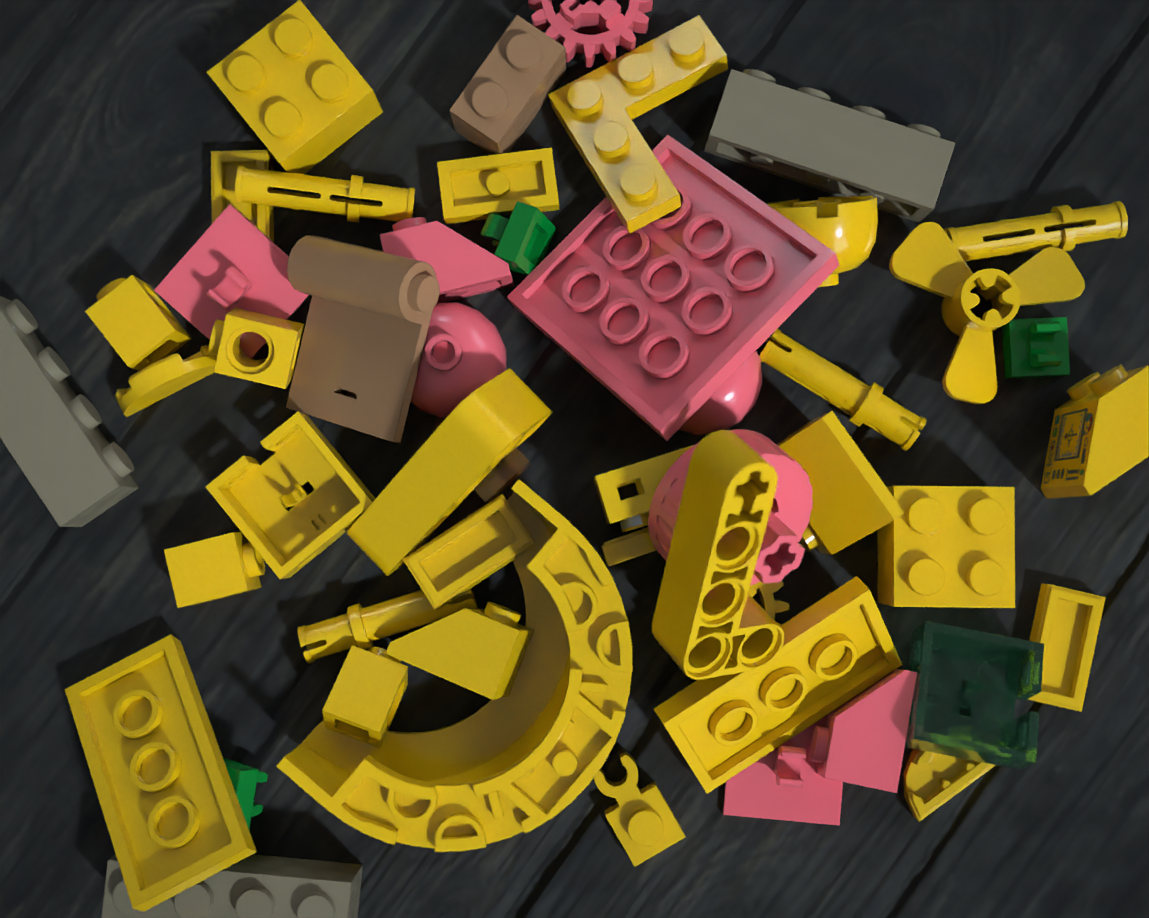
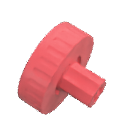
(786, 522)

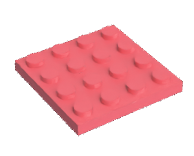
(679, 300)

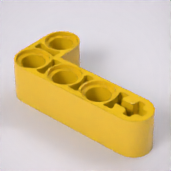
(448, 469)
(704, 599)

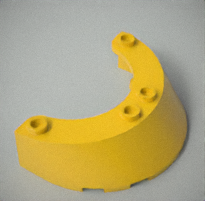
(518, 753)

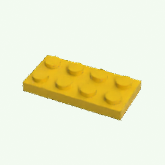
(824, 662)
(158, 773)

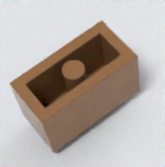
(509, 88)

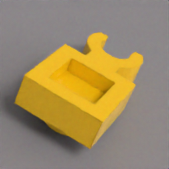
(641, 815)

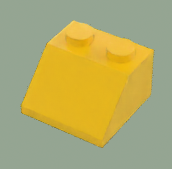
(846, 489)

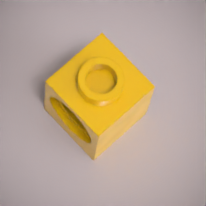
(137, 322)
(283, 342)
(213, 568)
(366, 695)

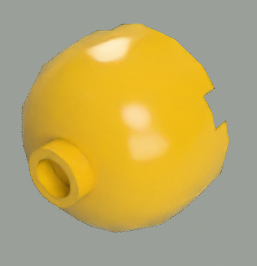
(838, 222)

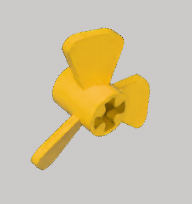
(934, 264)

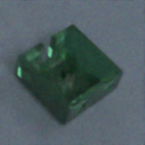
(996, 673)

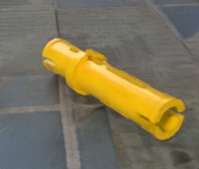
(255, 187)
(1098, 222)
(841, 389)
(367, 624)

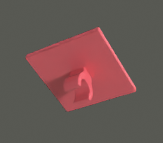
(231, 269)
(785, 786)

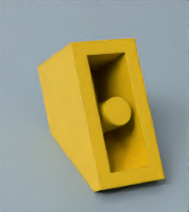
(470, 649)

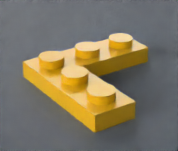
(601, 108)

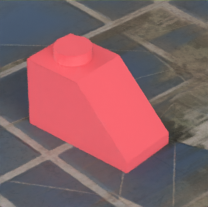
(459, 264)
(867, 735)

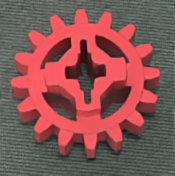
(602, 23)

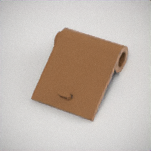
(359, 333)

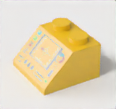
(1098, 433)

